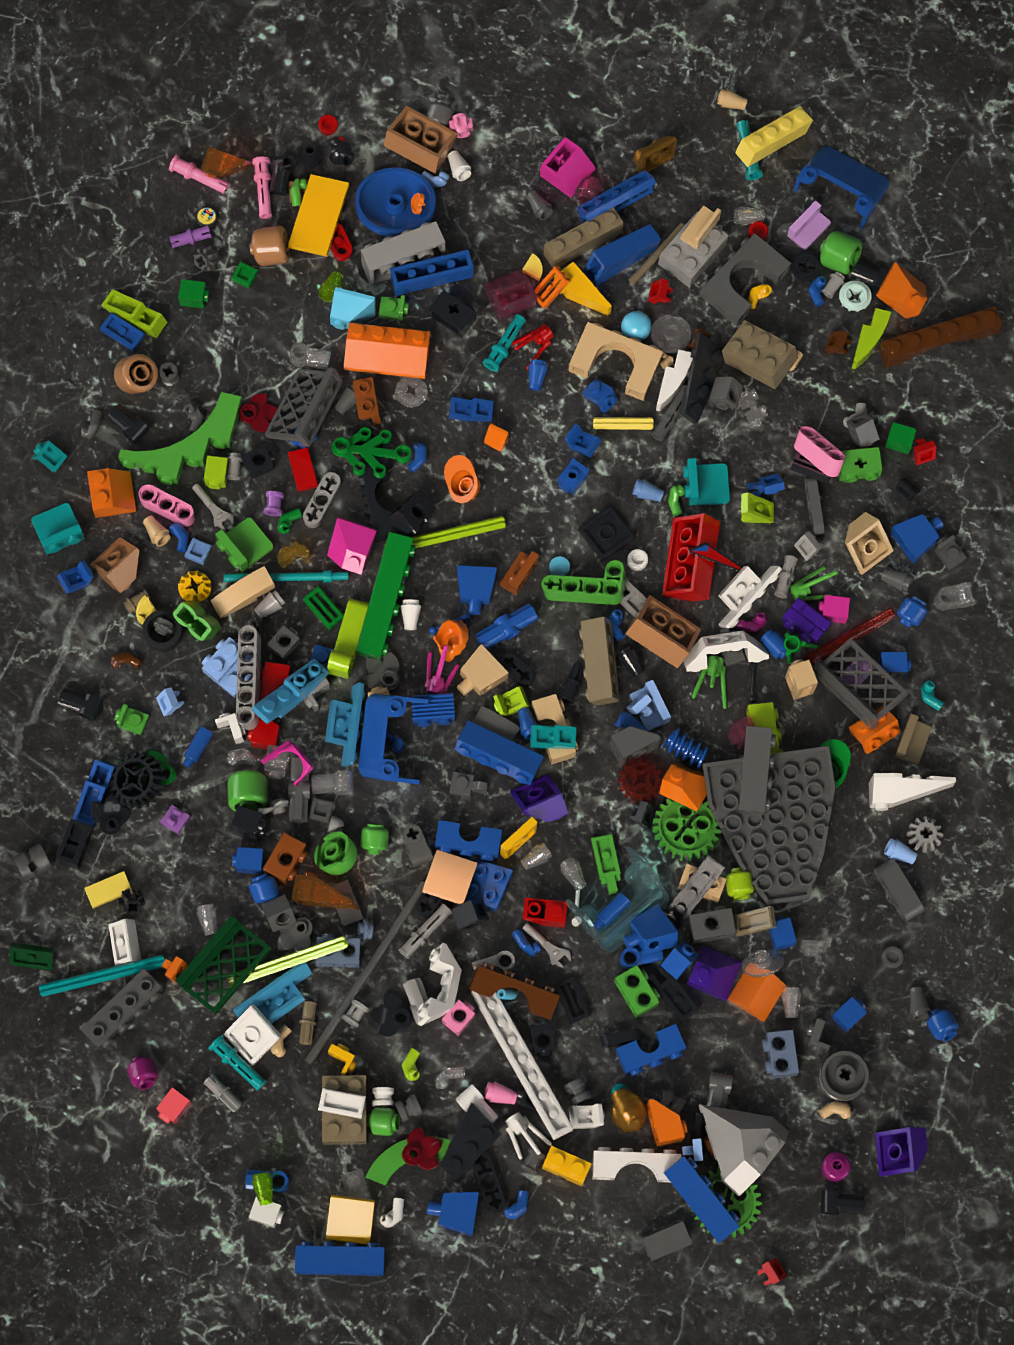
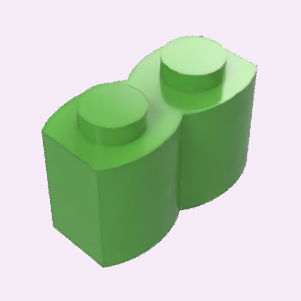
(198, 622)

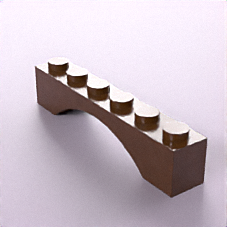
(971, 326)

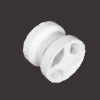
(383, 1097)

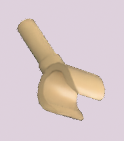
(668, 361)

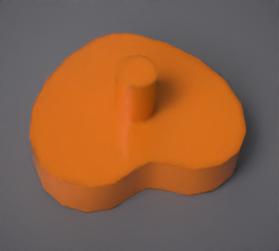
(417, 202)

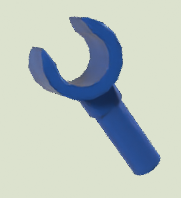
(397, 744)

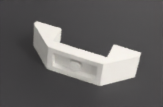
(724, 642)
(443, 963)

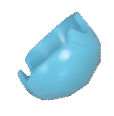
(636, 325)

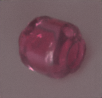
(588, 189)

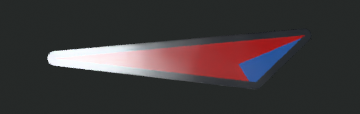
(710, 553)

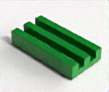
(335, 621)

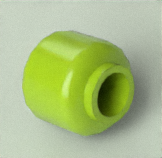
(739, 884)

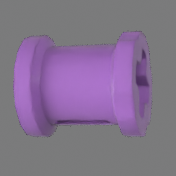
(273, 503)

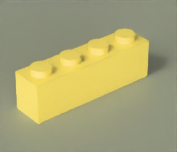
(773, 136)

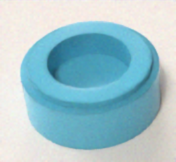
(559, 566)

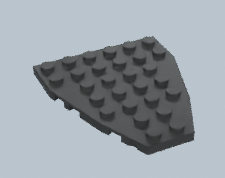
(791, 837)

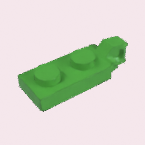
(606, 861)

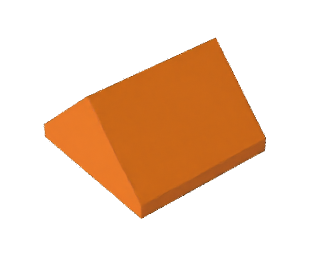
(757, 994)

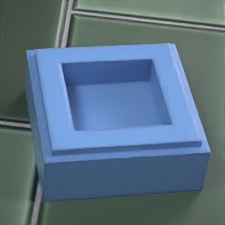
(198, 551)

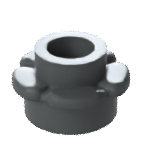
(163, 626)

